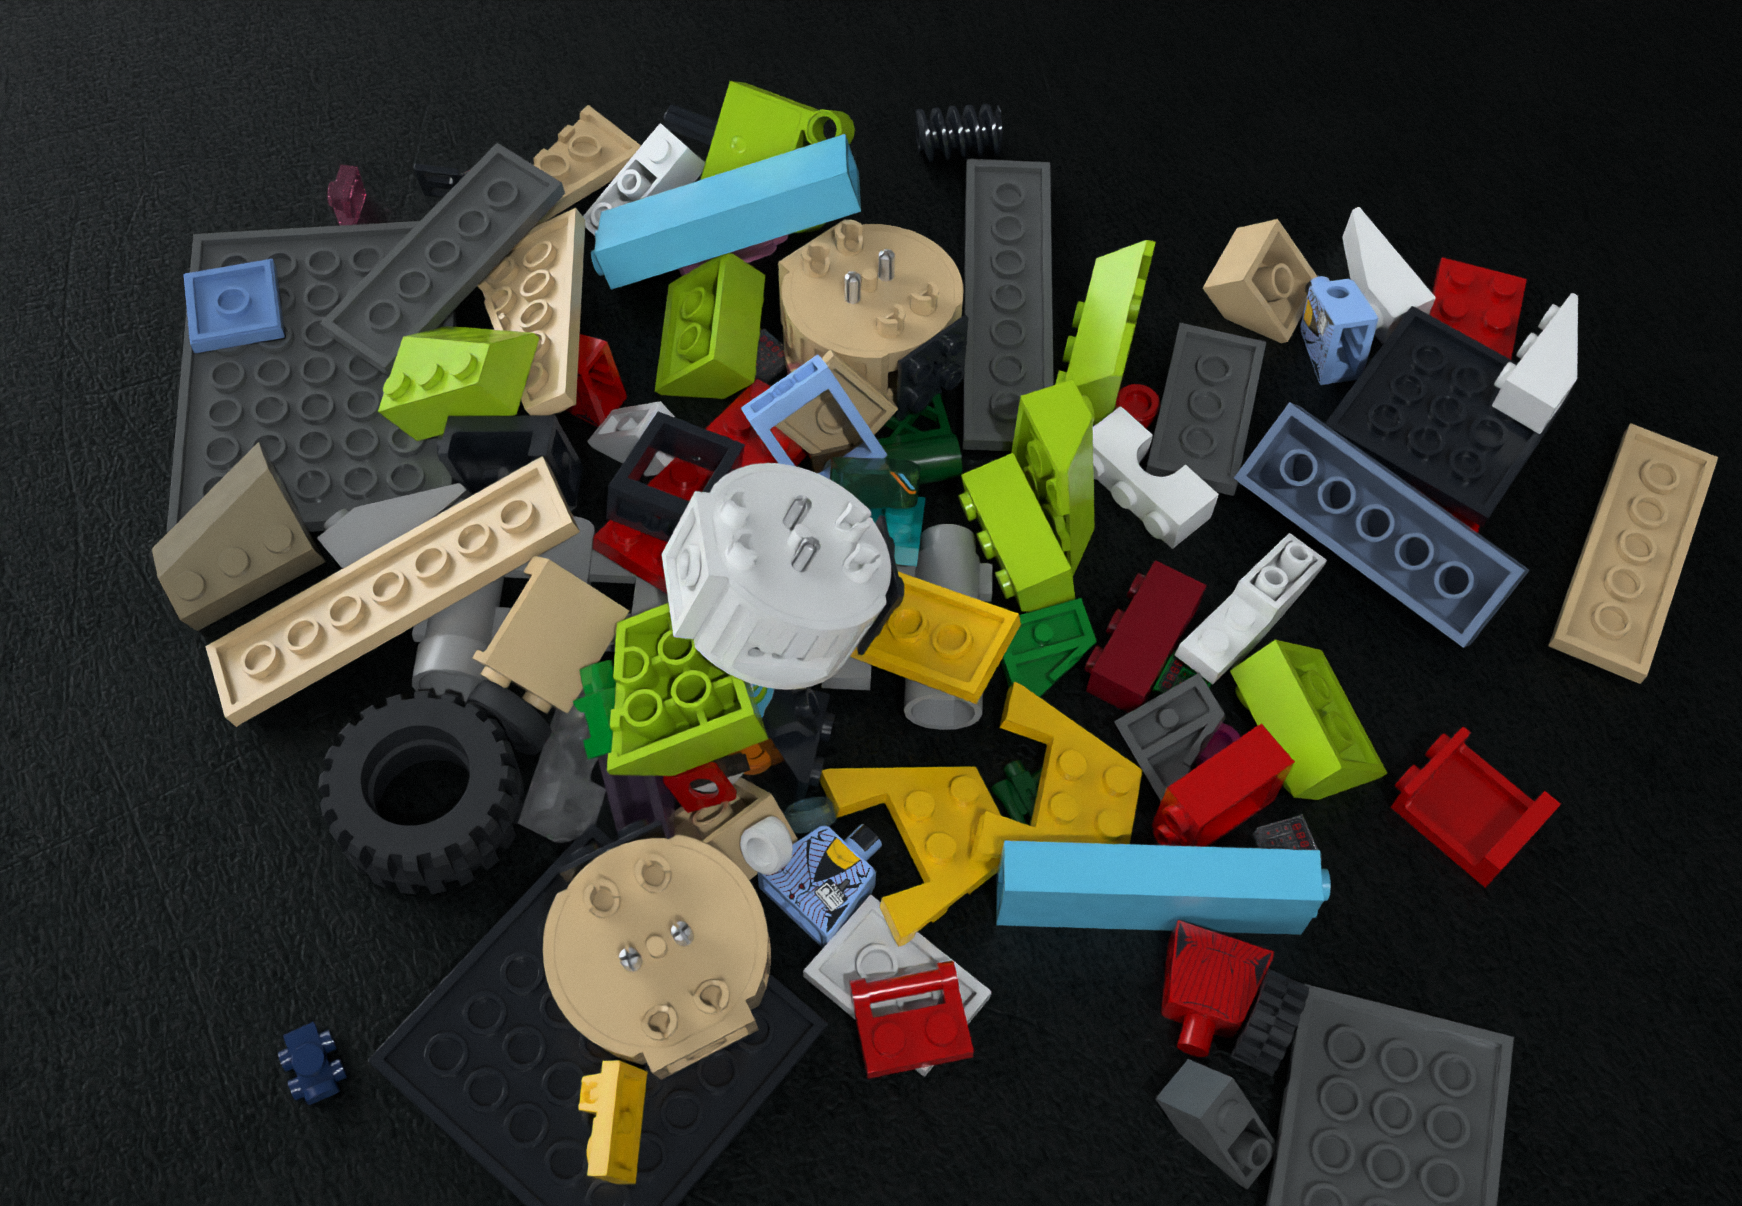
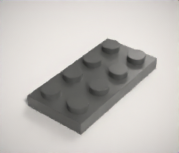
(1207, 406)

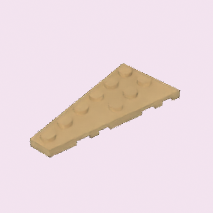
(541, 293)

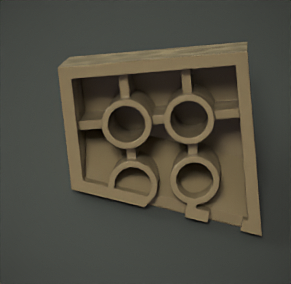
(234, 544)

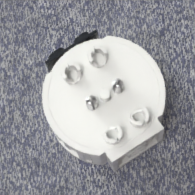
(780, 575)

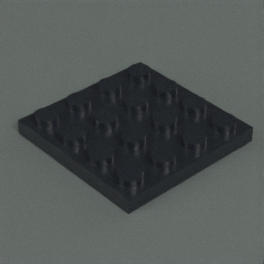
(1432, 419)

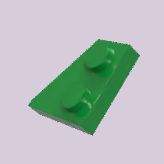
(1048, 645)

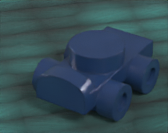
(308, 1057)

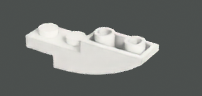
(1251, 609)

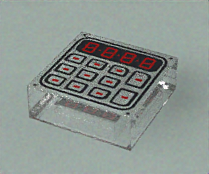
(769, 357)
(1286, 834)

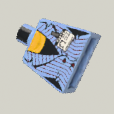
(1337, 329)
(824, 880)

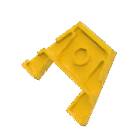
(1083, 787)
(938, 822)

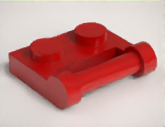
(914, 1036)

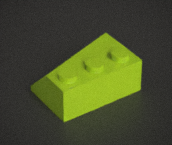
(674, 702)

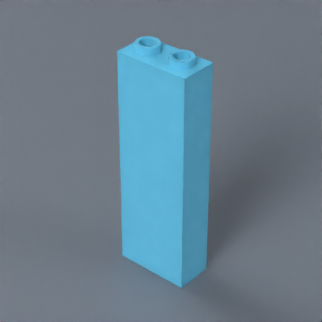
(727, 212)
(1158, 886)

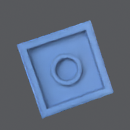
(233, 306)

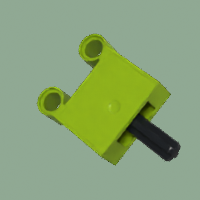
(755, 128)

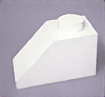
(623, 430)

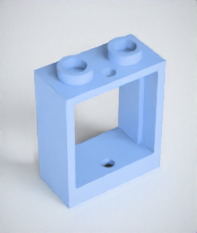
(795, 392)

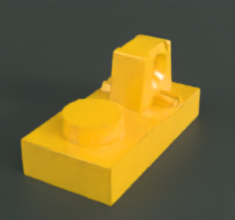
(618, 1103)

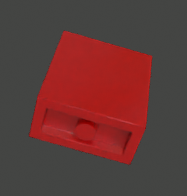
(1469, 808)

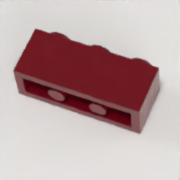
(1143, 636)

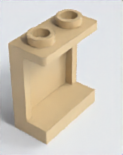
(550, 635)

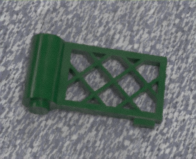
(933, 450)

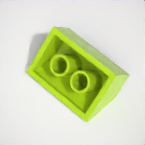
(711, 330)
(1017, 535)
(1310, 716)

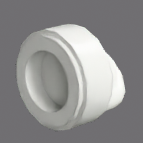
(767, 846)

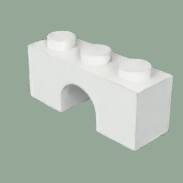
(1167, 505)

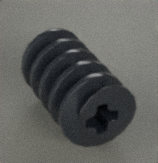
(958, 131)

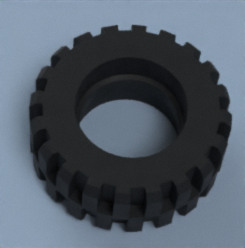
(385, 746)

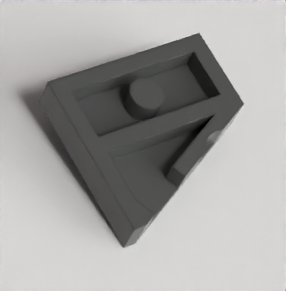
(1172, 731)

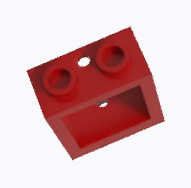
(1222, 791)

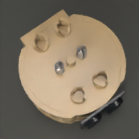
(882, 305)
(657, 948)

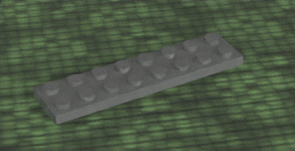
(1005, 296)

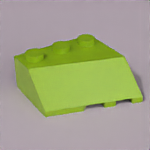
(1107, 326)
(456, 375)
(1057, 459)

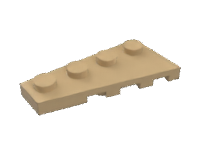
(585, 158)

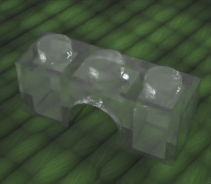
(561, 794)

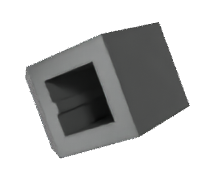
(1218, 1121)

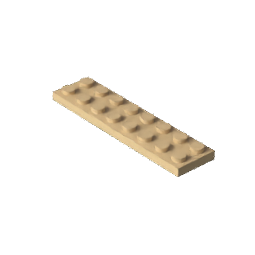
(390, 591)

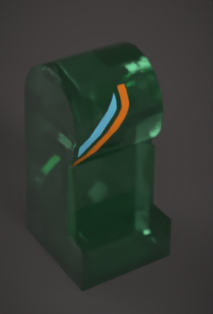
(878, 480)

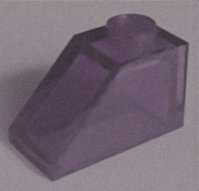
(638, 798)

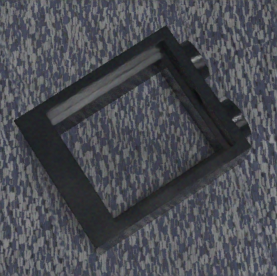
(637, 503)

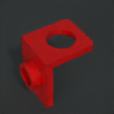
(690, 798)

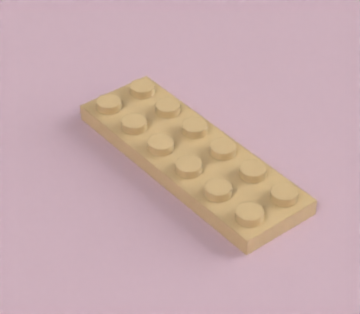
(1634, 553)

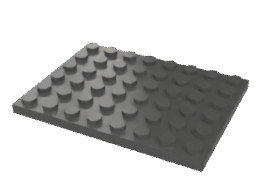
(299, 393)

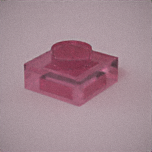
(347, 195)

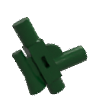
(1018, 791)

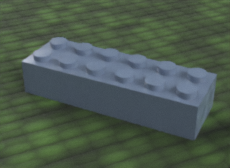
(1381, 525)

